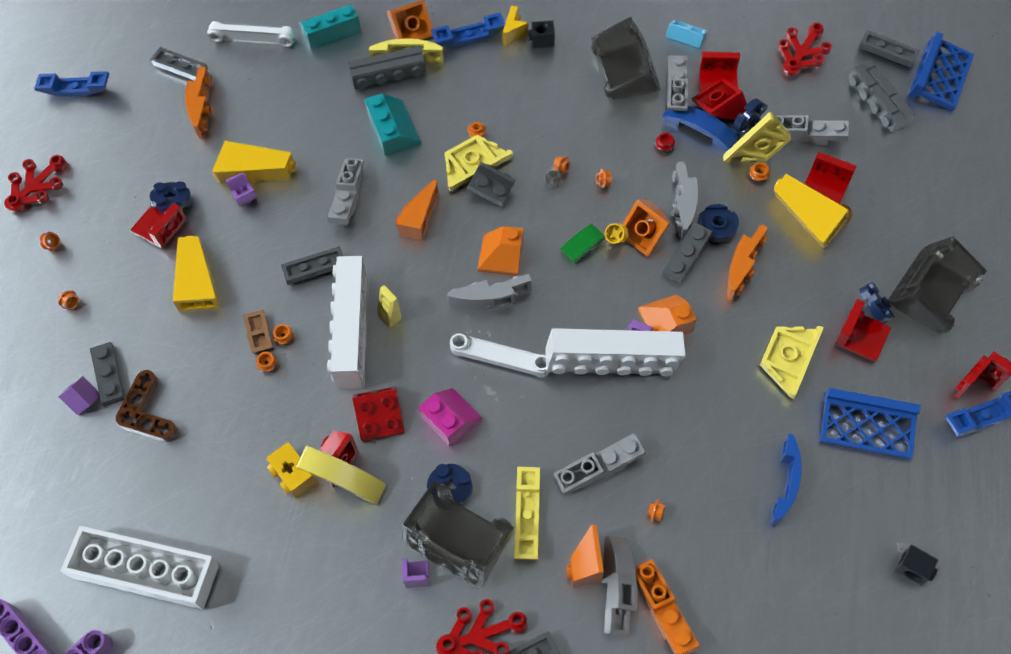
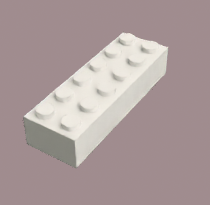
(348, 323)
(614, 351)
(141, 567)

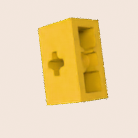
(284, 460)

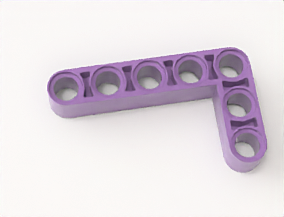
(25, 633)

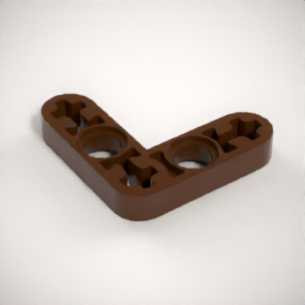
(136, 411)

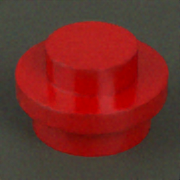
(665, 142)

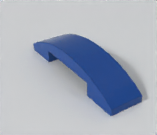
(469, 34)
(72, 87)
(704, 123)
(981, 416)
(790, 456)

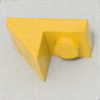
(514, 27)

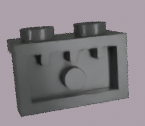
(491, 184)

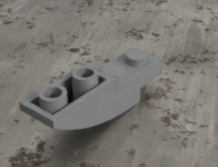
(677, 83)
(814, 131)
(347, 191)
(686, 199)
(482, 296)
(599, 465)
(621, 587)

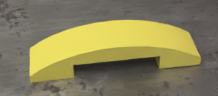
(431, 51)
(341, 474)
(527, 513)

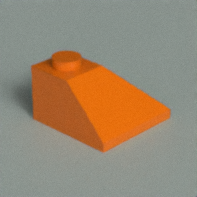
(411, 21)
(645, 225)
(502, 251)
(669, 315)
(586, 561)

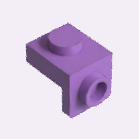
(241, 188)

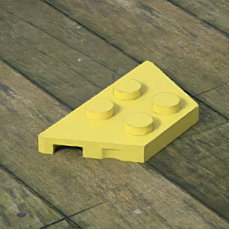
(761, 141)
(465, 158)
(790, 355)

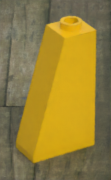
(254, 161)
(814, 211)
(193, 278)

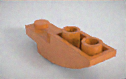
(196, 101)
(743, 261)
(664, 609)

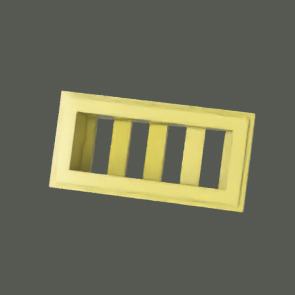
(388, 307)

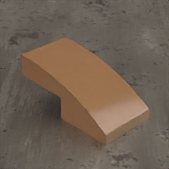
(258, 331)

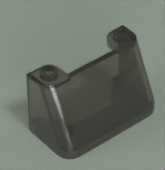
(625, 61)
(936, 283)
(455, 536)

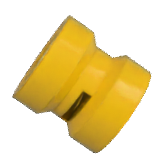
(613, 231)

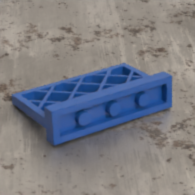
(929, 66)
(875, 405)

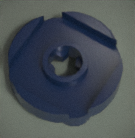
(750, 118)
(162, 191)
(719, 212)
(878, 306)
(458, 475)

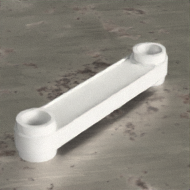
(254, 34)
(498, 354)

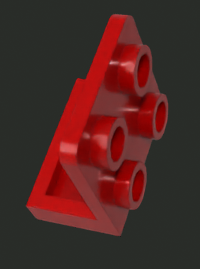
(718, 65)
(830, 176)
(990, 370)

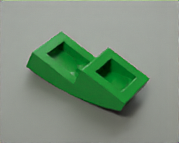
(582, 242)

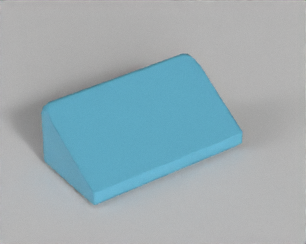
(686, 33)

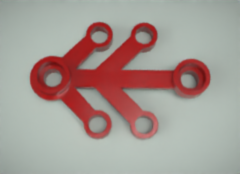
(793, 66)
(18, 199)
(478, 634)

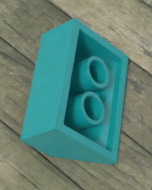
(330, 26)
(391, 123)

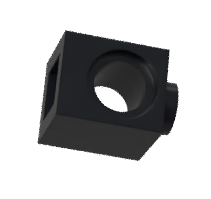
(542, 34)
(917, 565)

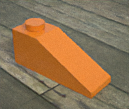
(417, 212)

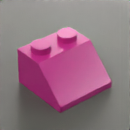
(448, 415)

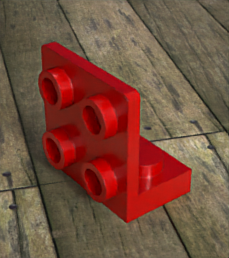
(159, 227)
(863, 334)
(378, 413)

